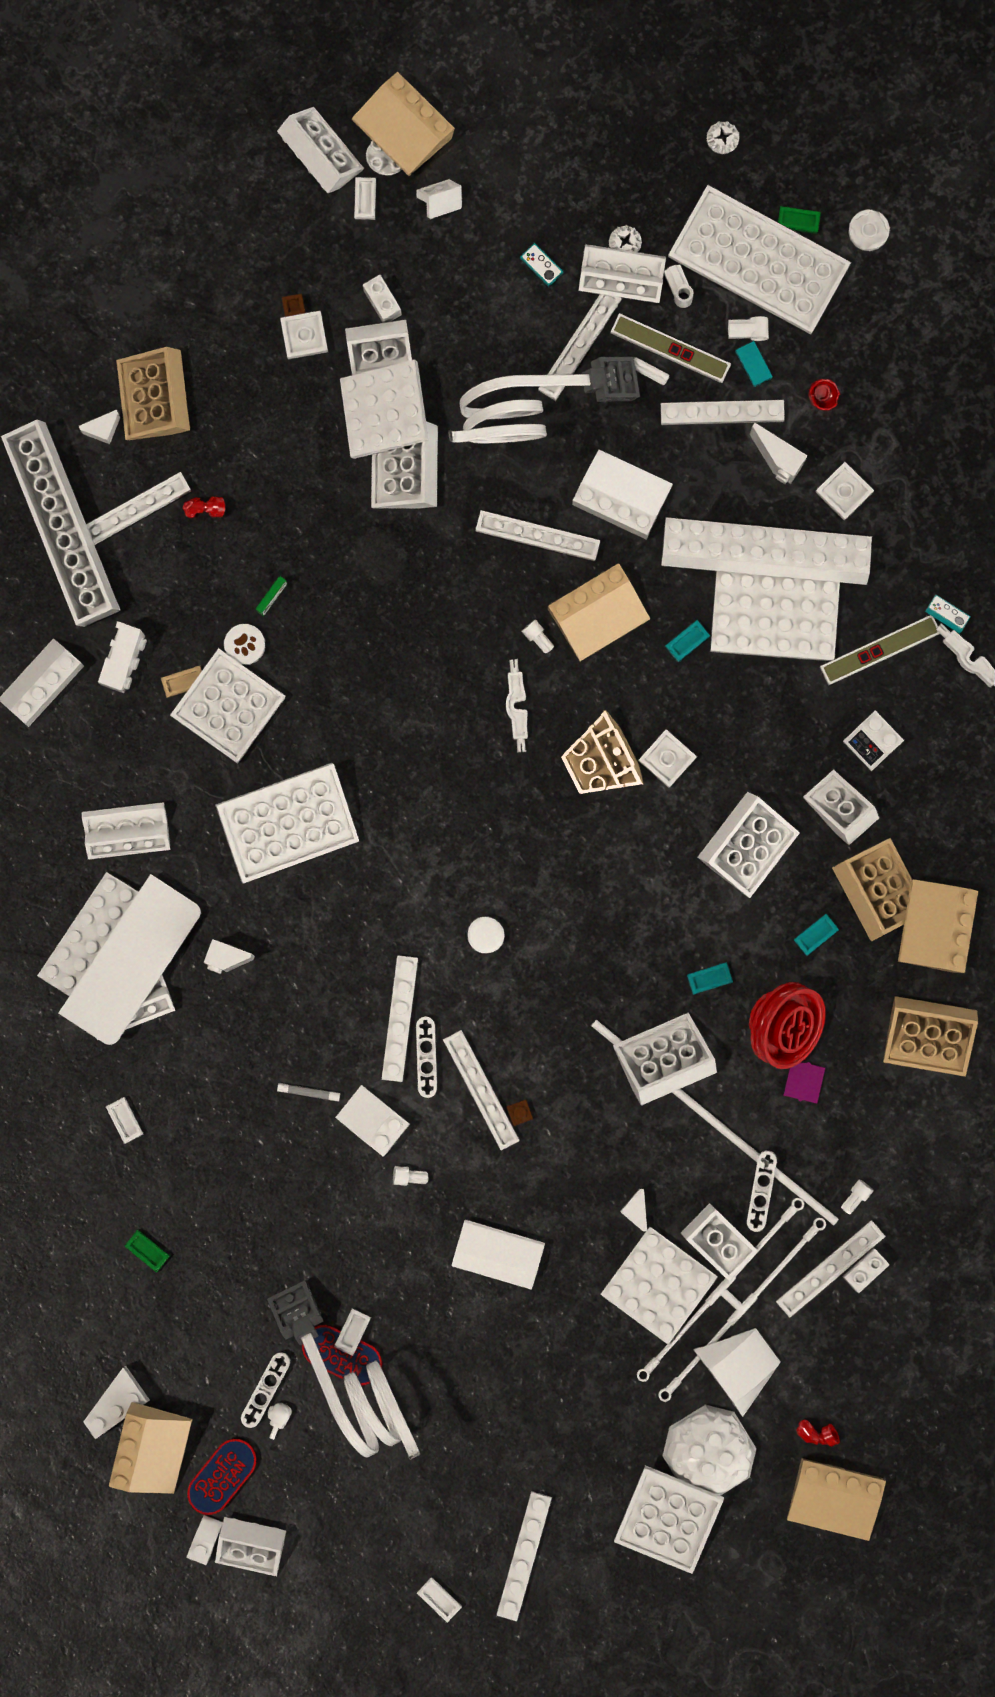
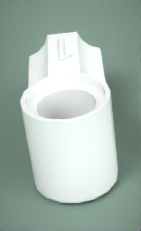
(678, 285)
(755, 329)

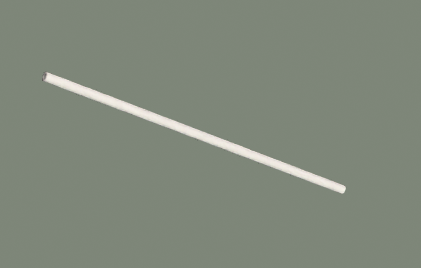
(734, 1138)

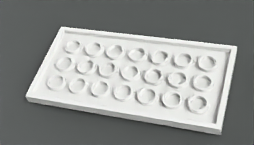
(759, 259)

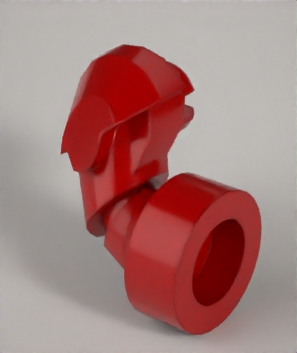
(214, 507)
(810, 1435)

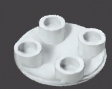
(380, 161)

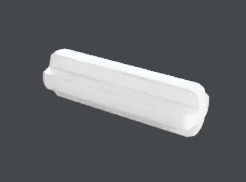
(651, 371)

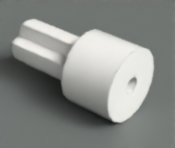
(534, 632)
(403, 1176)
(860, 1192)

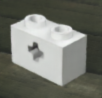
(382, 299)
(865, 1270)

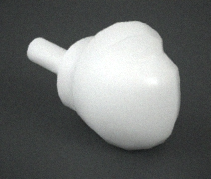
(279, 1416)

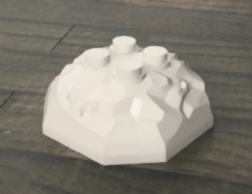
(710, 1450)

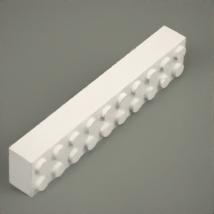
(60, 523)
(766, 551)

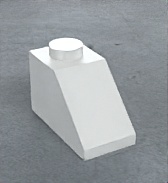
(205, 1540)

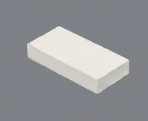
(365, 198)
(124, 1120)
(352, 1332)
(439, 1599)

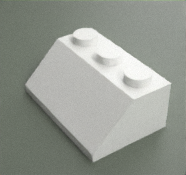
(378, 346)
(250, 1546)

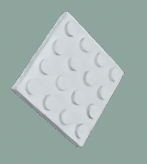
(384, 409)
(228, 706)
(659, 1285)
(668, 1519)

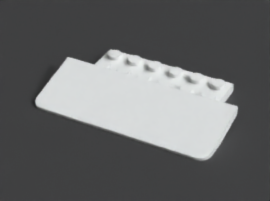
(118, 953)

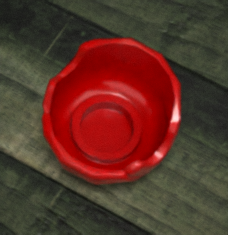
(824, 394)

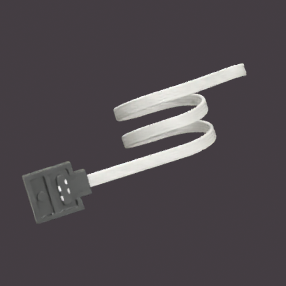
(609, 378)
(297, 1316)

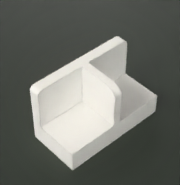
(441, 198)

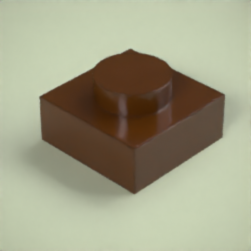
(293, 305)
(519, 1112)

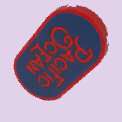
(339, 1362)
(221, 1476)

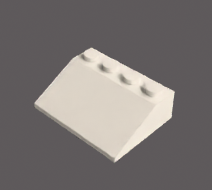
(406, 475)
(622, 494)
(748, 844)
(665, 1058)

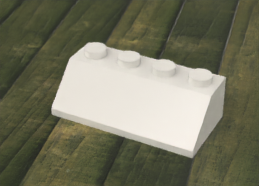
(320, 149)
(41, 682)

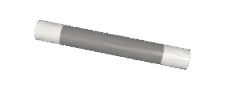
(308, 1092)

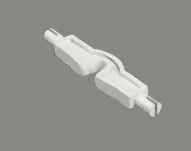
(963, 650)
(515, 695)

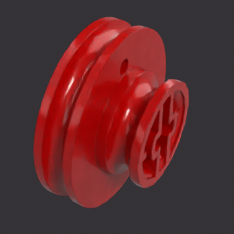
(786, 1020)

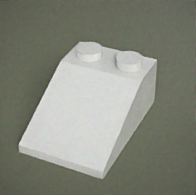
(780, 456)
(842, 807)
(372, 1121)
(719, 1242)

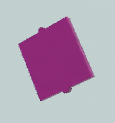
(804, 1082)

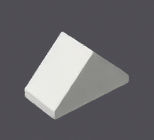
(102, 427)
(635, 1210)

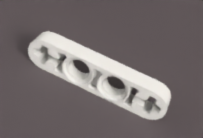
(426, 1057)
(761, 1190)
(265, 1389)

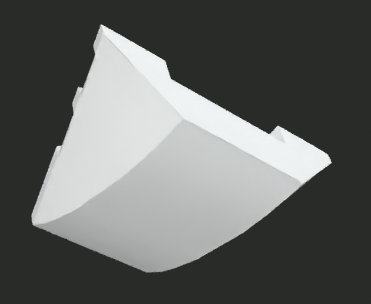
(740, 1366)

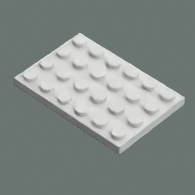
(774, 616)
(287, 823)

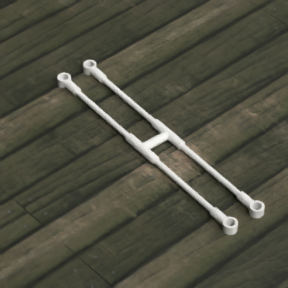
(740, 1307)

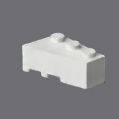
(122, 657)
(115, 1403)

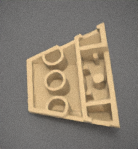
(602, 758)

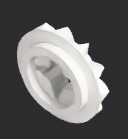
(718, 145)
(623, 232)

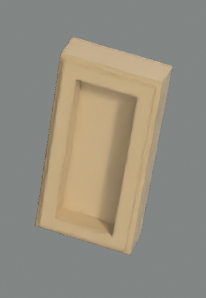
(180, 682)

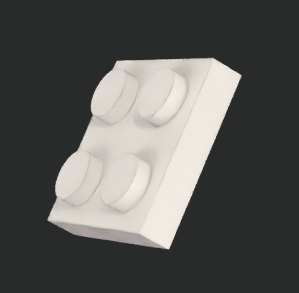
(304, 335)
(844, 491)
(667, 758)

